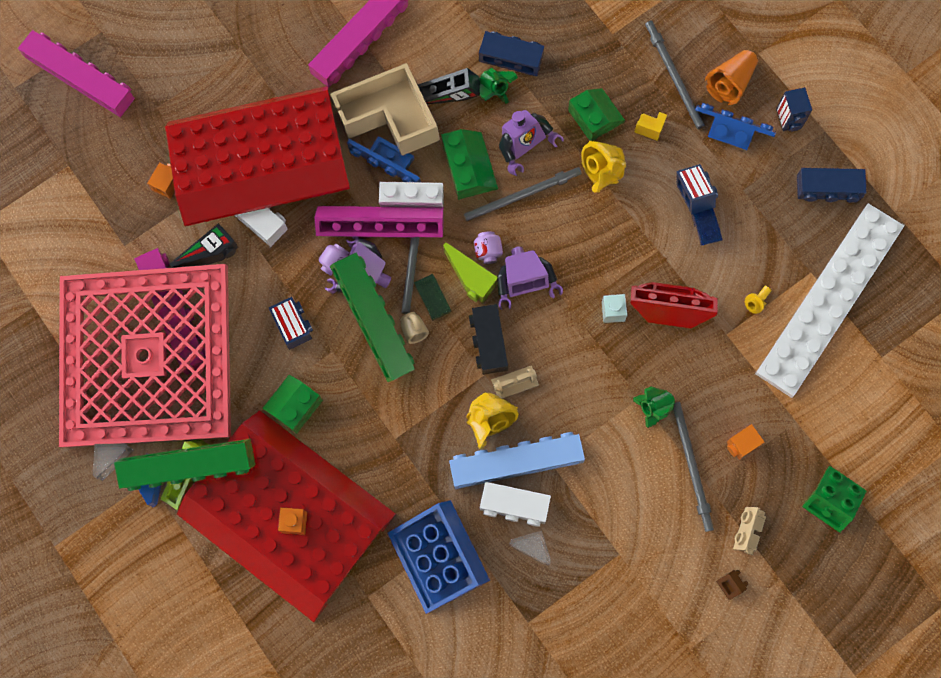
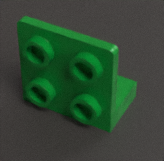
(835, 499)

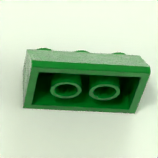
(468, 163)

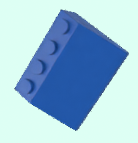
(438, 556)

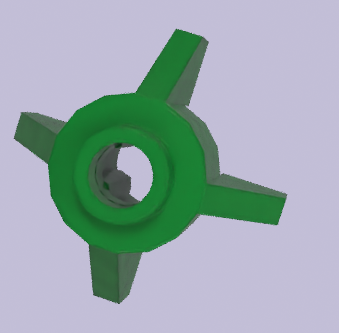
(495, 83)
(655, 404)

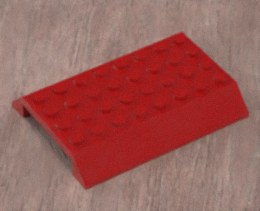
(255, 156)
(244, 514)

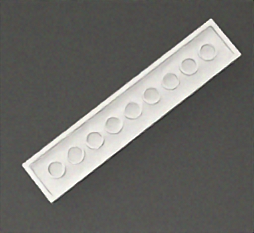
(829, 300)

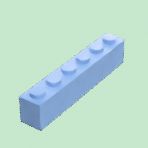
(516, 461)

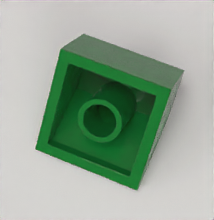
(594, 113)
(293, 403)

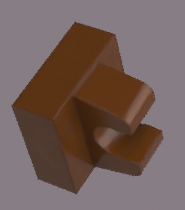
(732, 584)

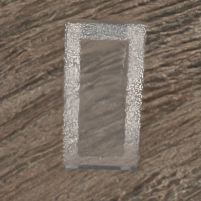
(106, 455)
(533, 546)

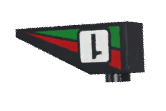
(451, 87)
(209, 249)

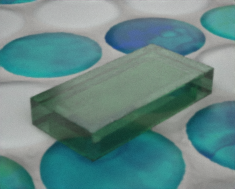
(432, 297)

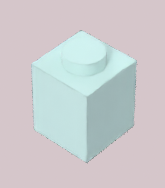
(614, 308)

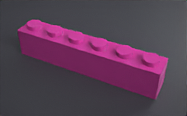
(355, 39)
(76, 73)
(379, 221)
(157, 260)

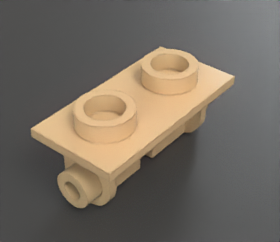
(515, 382)
(751, 520)

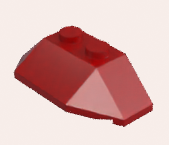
(673, 304)

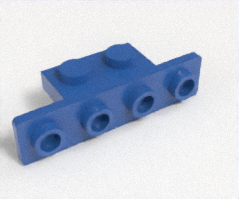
(732, 129)
(387, 157)

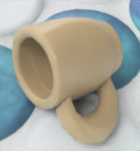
(413, 328)

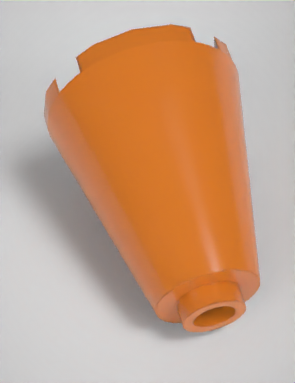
(731, 78)

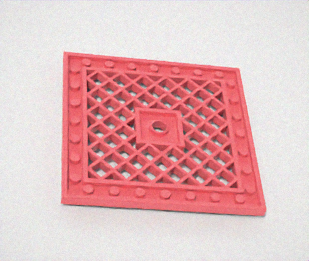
(73, 348)

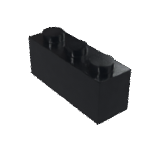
(488, 339)

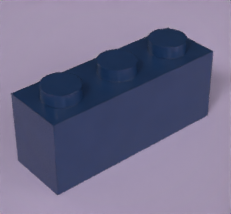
(511, 53)
(831, 184)

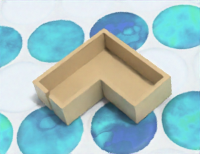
(389, 100)

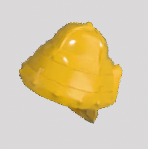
(603, 164)
(490, 416)

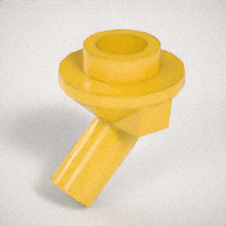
(755, 303)

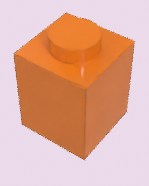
(162, 180)
(744, 442)
(292, 521)

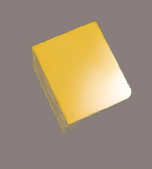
(650, 126)

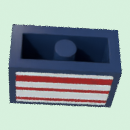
(794, 109)
(696, 189)
(290, 322)

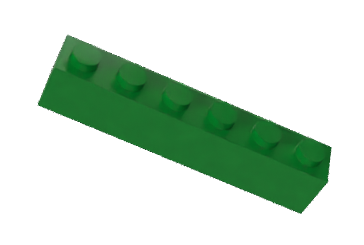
(372, 317)
(185, 464)

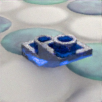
(707, 227)

